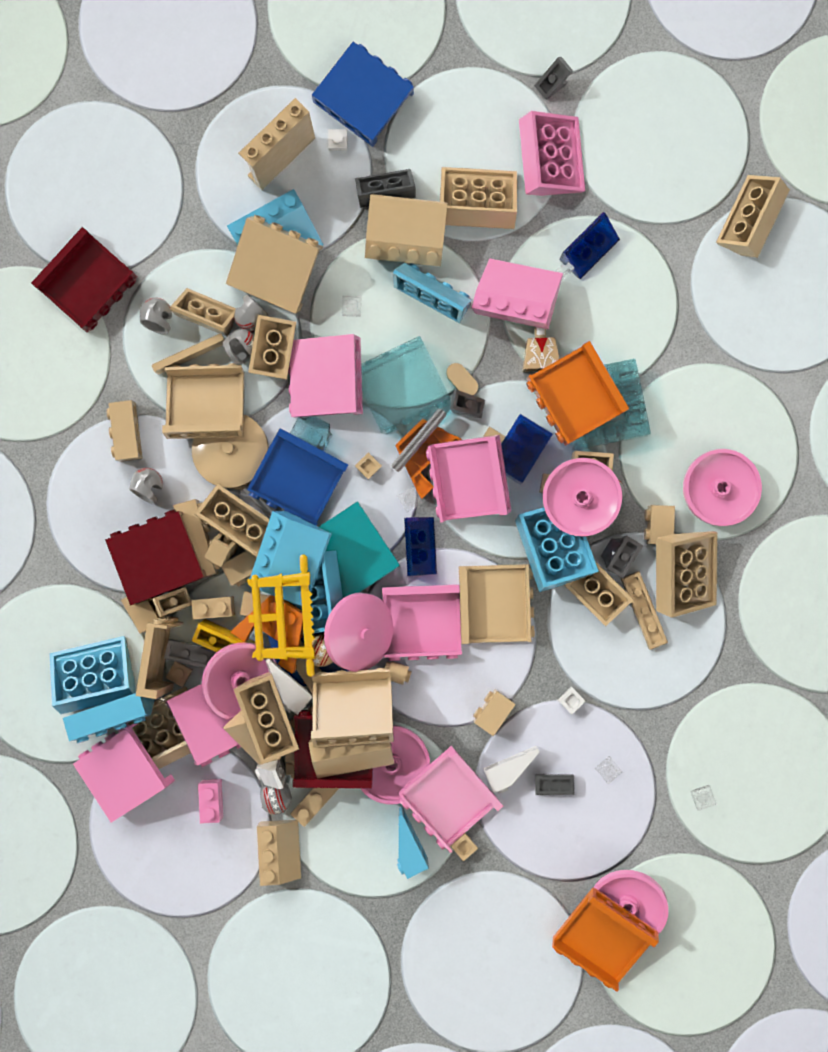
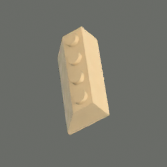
(753, 215)
(234, 519)
(265, 718)
(349, 758)

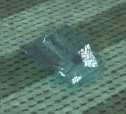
(313, 431)

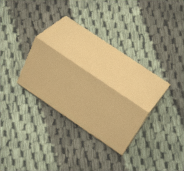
(204, 311)
(272, 347)
(601, 595)
(239, 732)

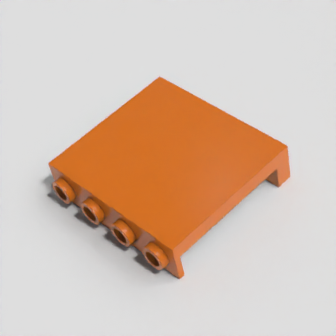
(577, 394)
(604, 938)

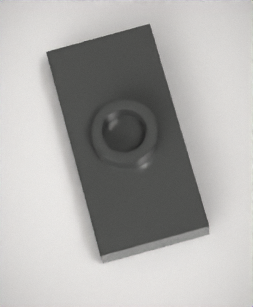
(554, 784)

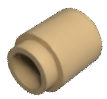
(398, 672)

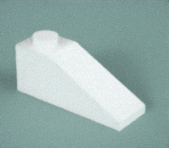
(290, 691)
(505, 772)
(272, 773)

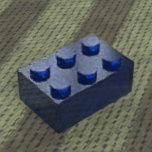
(523, 447)

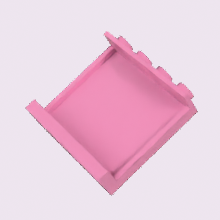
(326, 376)
(469, 478)
(424, 621)
(200, 726)
(120, 773)
(448, 798)

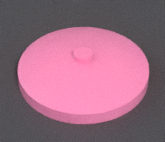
(722, 487)
(582, 497)
(358, 632)
(225, 672)
(410, 760)
(638, 895)

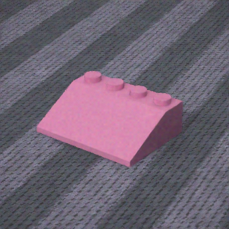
(551, 154)
(517, 293)

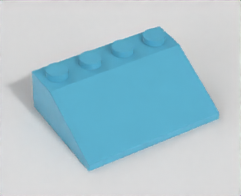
(284, 210)
(431, 292)
(281, 548)
(553, 554)
(325, 592)
(91, 675)
(107, 716)

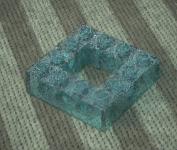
(636, 419)

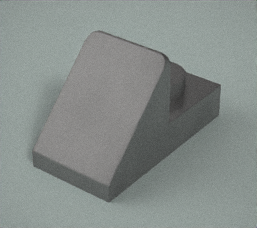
(554, 78)
(467, 404)

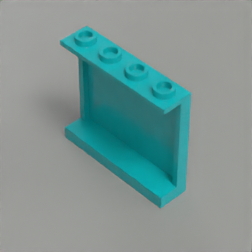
(359, 549)

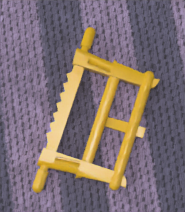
(282, 652)

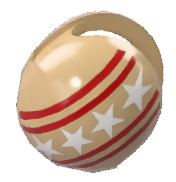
(321, 656)

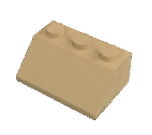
(278, 852)

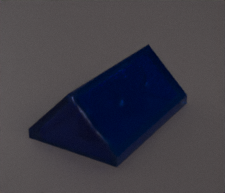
(590, 245)
(420, 546)

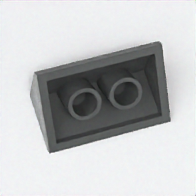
(387, 184)

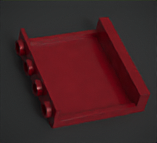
(84, 280)
(154, 557)
(303, 768)

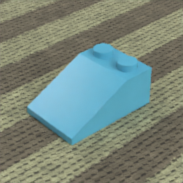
(412, 856)

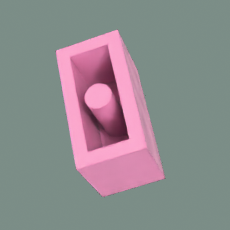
(210, 801)

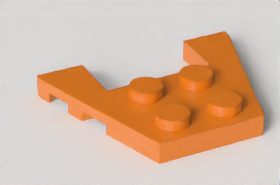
(419, 460)
(293, 628)

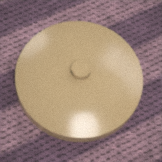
(231, 459)

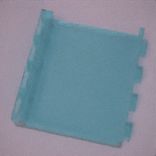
(402, 385)

